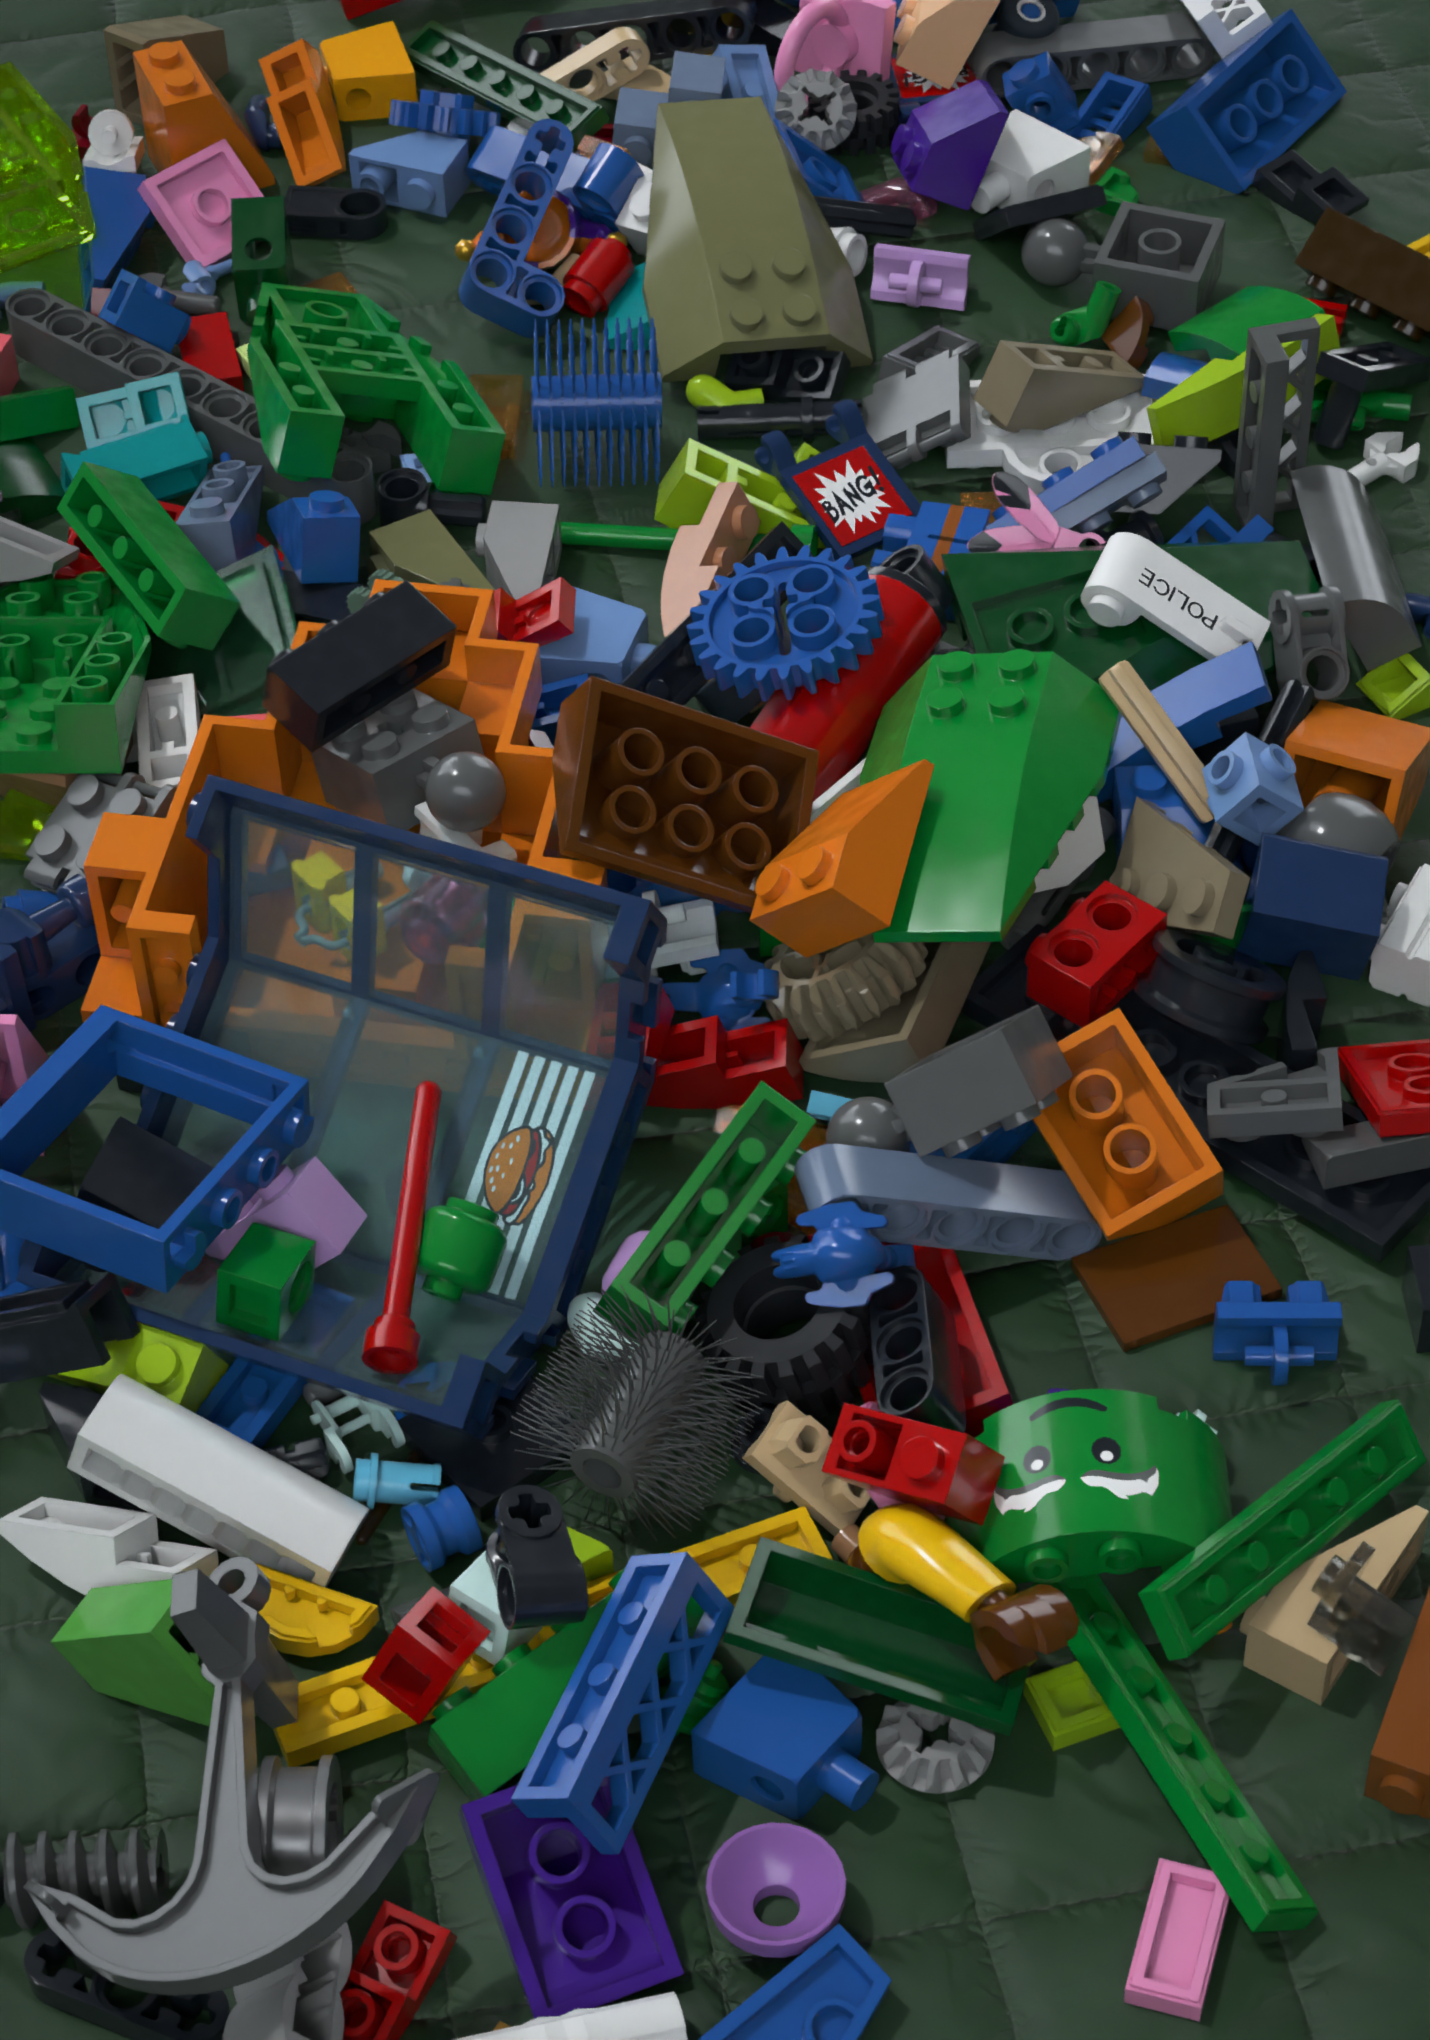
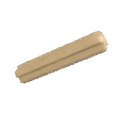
(1158, 736)

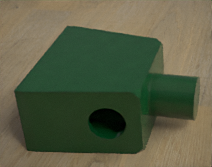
(259, 221)

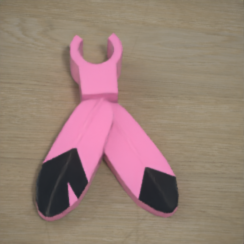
(1037, 525)

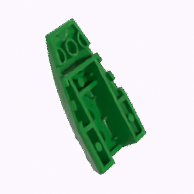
(1013, 760)

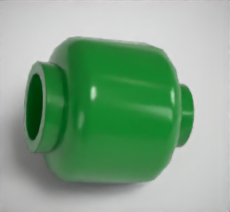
(459, 1249)

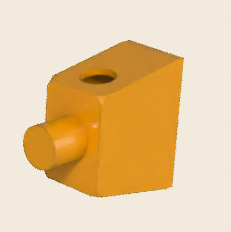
(367, 72)

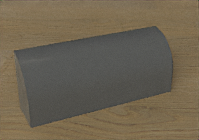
(1357, 560)

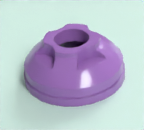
(772, 1862)

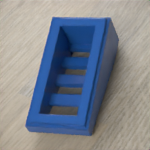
(1109, 92)

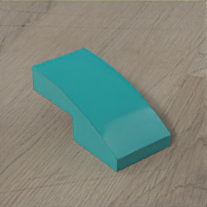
(132, 408)

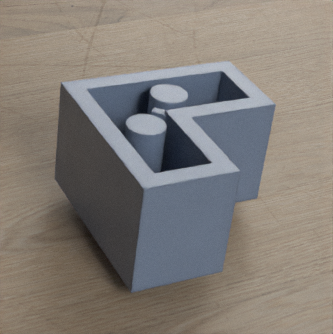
(692, 79)

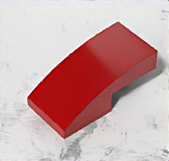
(538, 616)

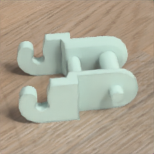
(378, 1417)

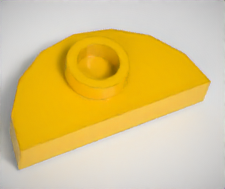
(313, 1618)

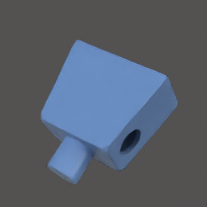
(605, 643)

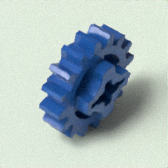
(443, 114)

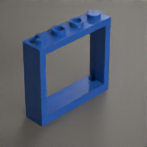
(175, 1064)

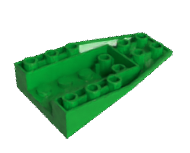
(69, 674)

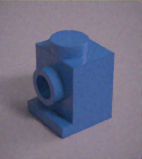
(1041, 92)
(145, 311)

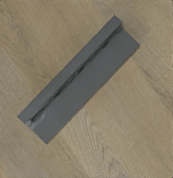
(1266, 415)

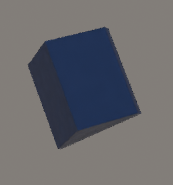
(1315, 902)

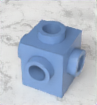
(1252, 788)

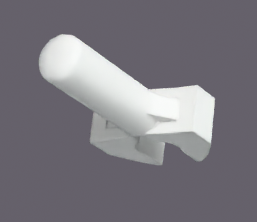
(1383, 458)

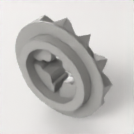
(819, 85)
(942, 1766)

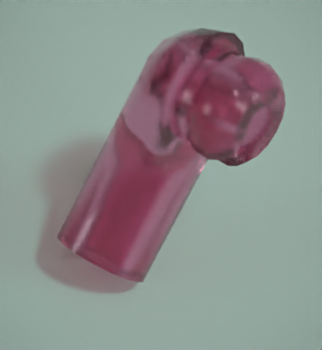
(898, 192)

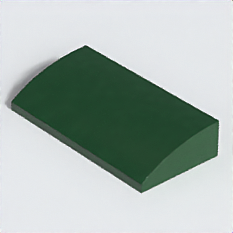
(868, 1635)

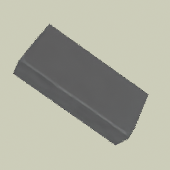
(1362, 1155)

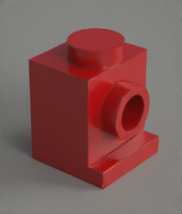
(425, 1655)

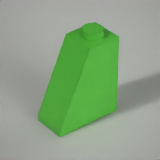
(134, 1650)

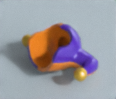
(556, 238)

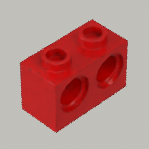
(1093, 954)

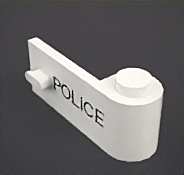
(1147, 581)

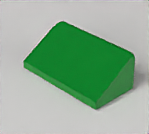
(38, 412)

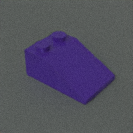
(570, 1917)

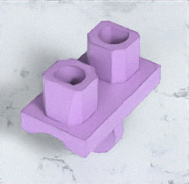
(920, 277)

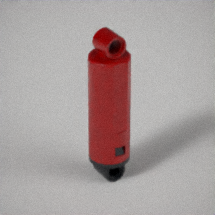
(845, 714)

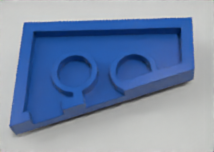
(818, 1996)

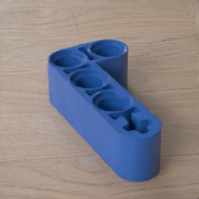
(593, 184)
(520, 220)

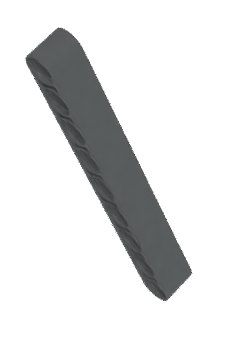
(105, 358)

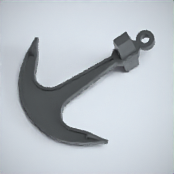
(230, 1914)

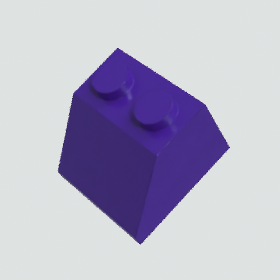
(950, 143)

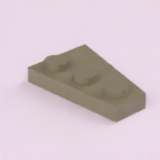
(1179, 874)

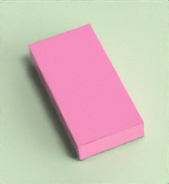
(1177, 1941)

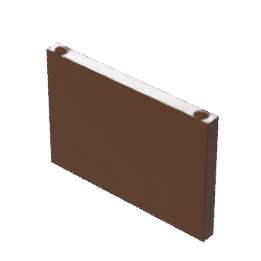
(1171, 1276)

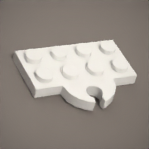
(1038, 453)

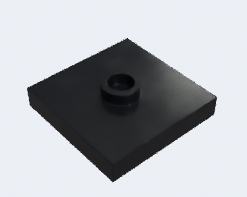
(1029, 213)
(490, 1465)

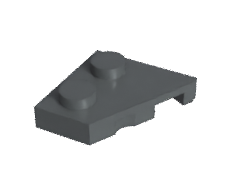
(1277, 1102)

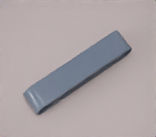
(953, 1201)

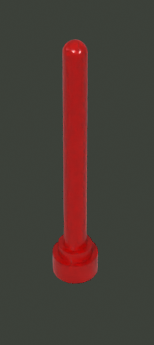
(392, 1341)

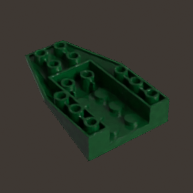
(1035, 603)

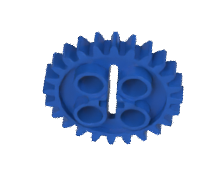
(828, 615)

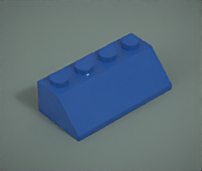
(1248, 107)

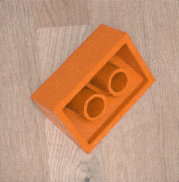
(1126, 1134)

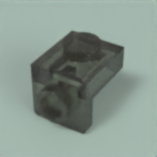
(1358, 1616)

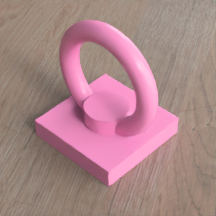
(838, 38)

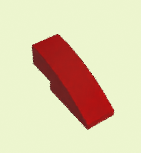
(718, 1068)

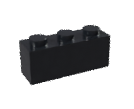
(358, 665)

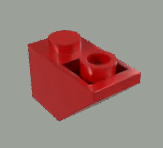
(914, 1463)

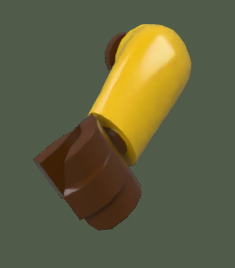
(921, 1550)

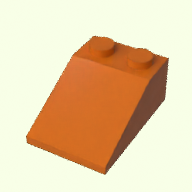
(845, 866)

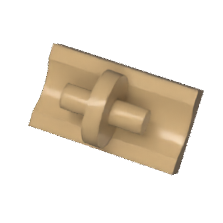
(792, 1458)

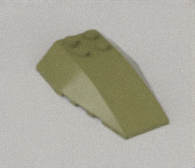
(739, 245)

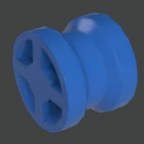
(441, 1528)

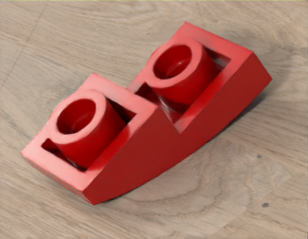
(392, 1973)

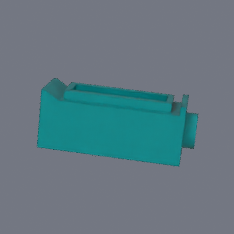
(165, 458)

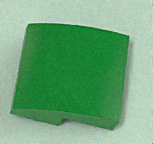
(1226, 324)

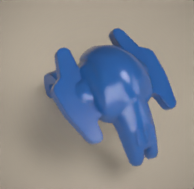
(729, 989)
(843, 1256)

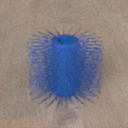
(598, 401)

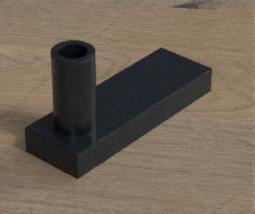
(1360, 371)

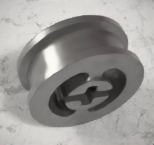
(299, 1814)

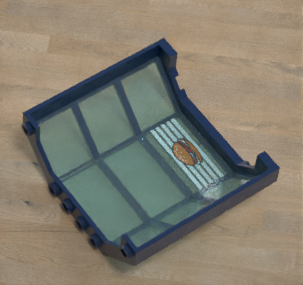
(391, 967)

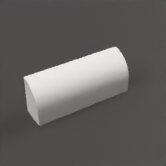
(214, 1484)

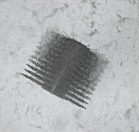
(638, 1413)

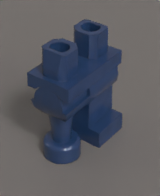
(47, 954)

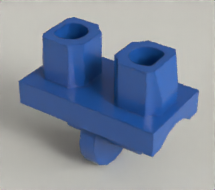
(1276, 1332)

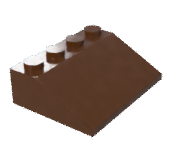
(676, 792)

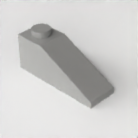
(520, 545)

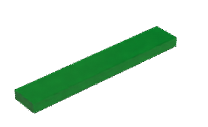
(1281, 1530)
(1184, 1763)

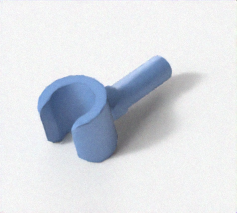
(203, 278)

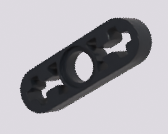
(143, 2022)

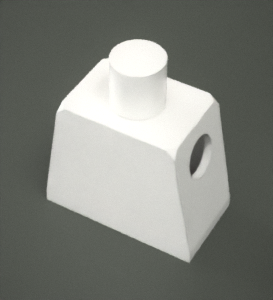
(1031, 164)

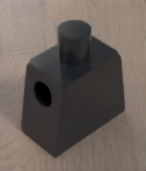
(140, 1176)

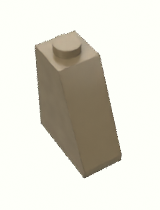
(121, 40)

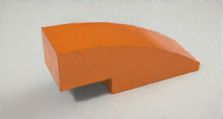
(304, 113)

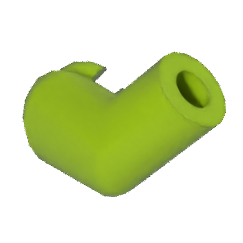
(709, 391)

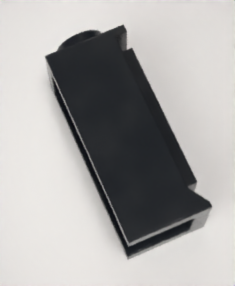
(62, 1328)

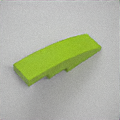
(1212, 397)

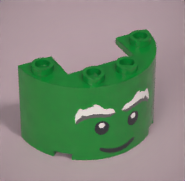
(1098, 1486)

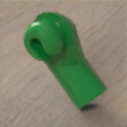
(1089, 320)
(1382, 405)

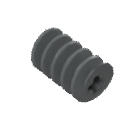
(101, 1877)

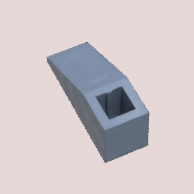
(225, 513)

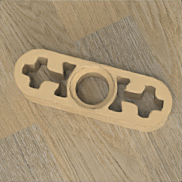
(606, 49)

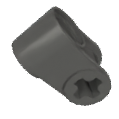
(1310, 639)

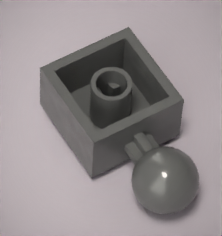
(1148, 253)
(411, 756)
(961, 1091)

